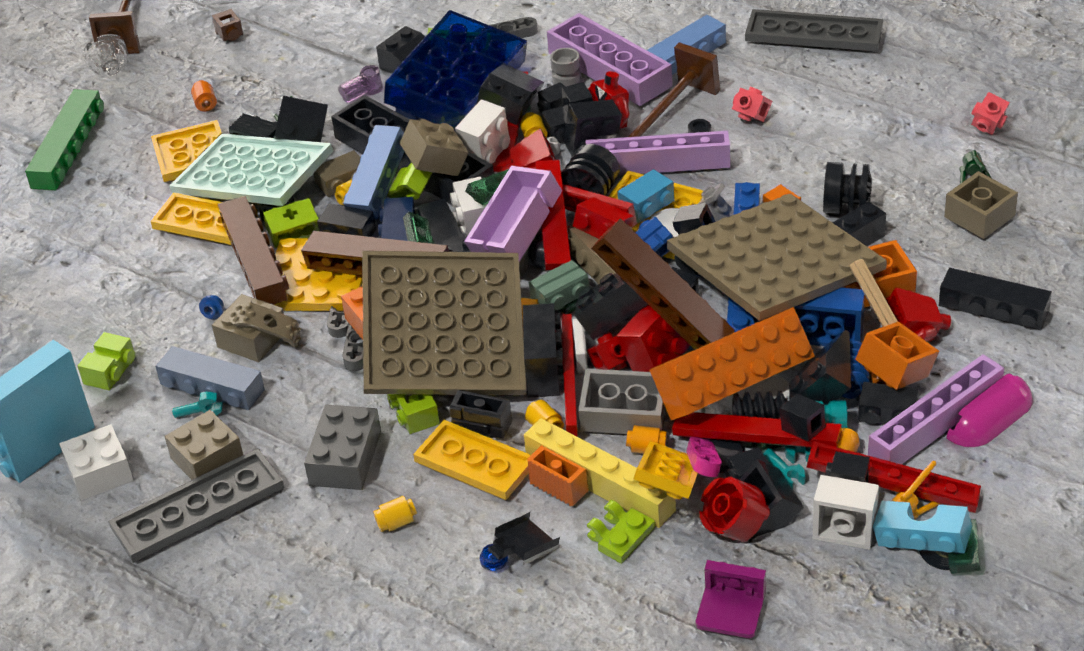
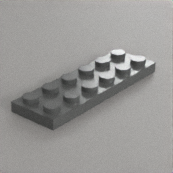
(814, 30)
(195, 504)

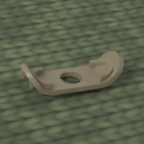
(253, 315)

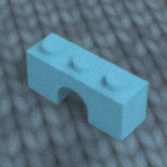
(943, 532)

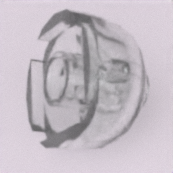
(106, 55)

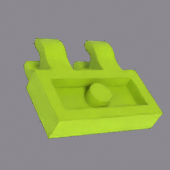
(625, 536)

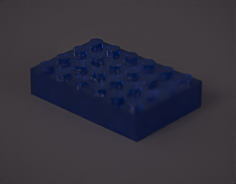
(448, 68)

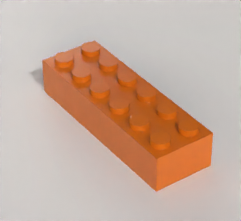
(731, 363)

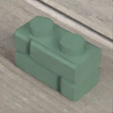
(559, 285)

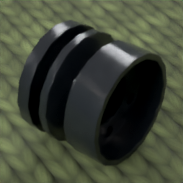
(591, 169)
(845, 188)

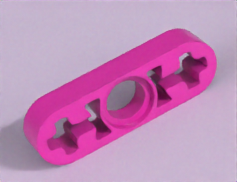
(703, 457)

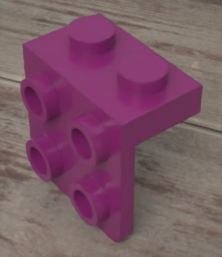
(731, 599)

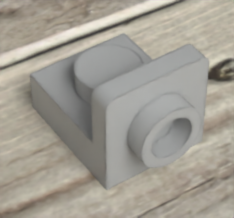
(716, 204)

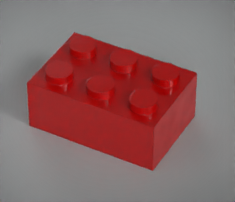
(650, 341)

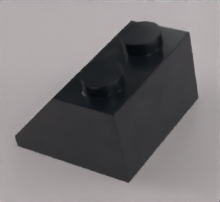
(300, 120)
(778, 495)

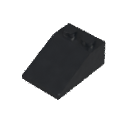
(397, 48)
(510, 90)
(826, 374)

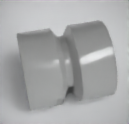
(565, 66)

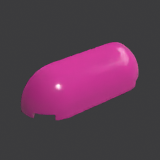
(992, 412)

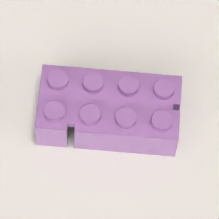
(514, 212)

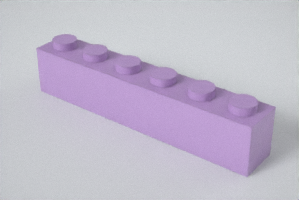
(670, 152)
(933, 413)

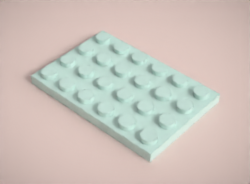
(252, 167)

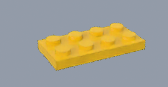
(191, 218)
(473, 459)
(666, 470)

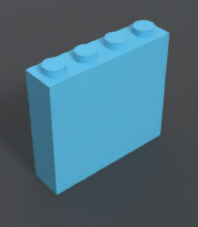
(40, 409)

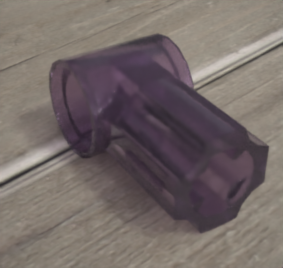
(366, 83)

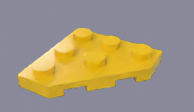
(181, 147)

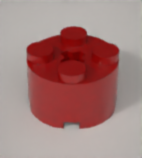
(733, 508)

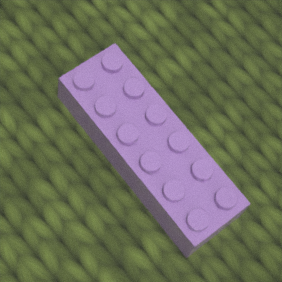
(604, 51)

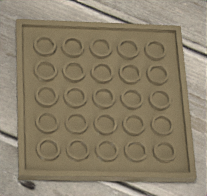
(774, 255)
(442, 323)

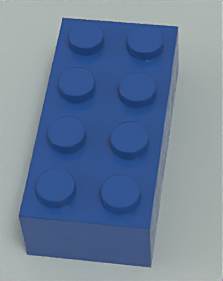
(832, 314)

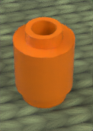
(203, 96)

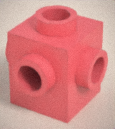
(751, 104)
(990, 113)

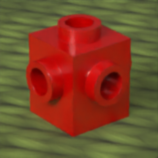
(607, 353)

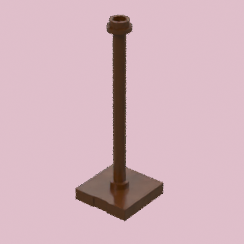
(117, 23)
(694, 69)

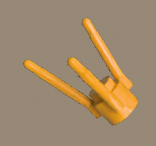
(910, 497)

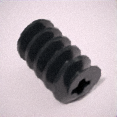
(758, 406)

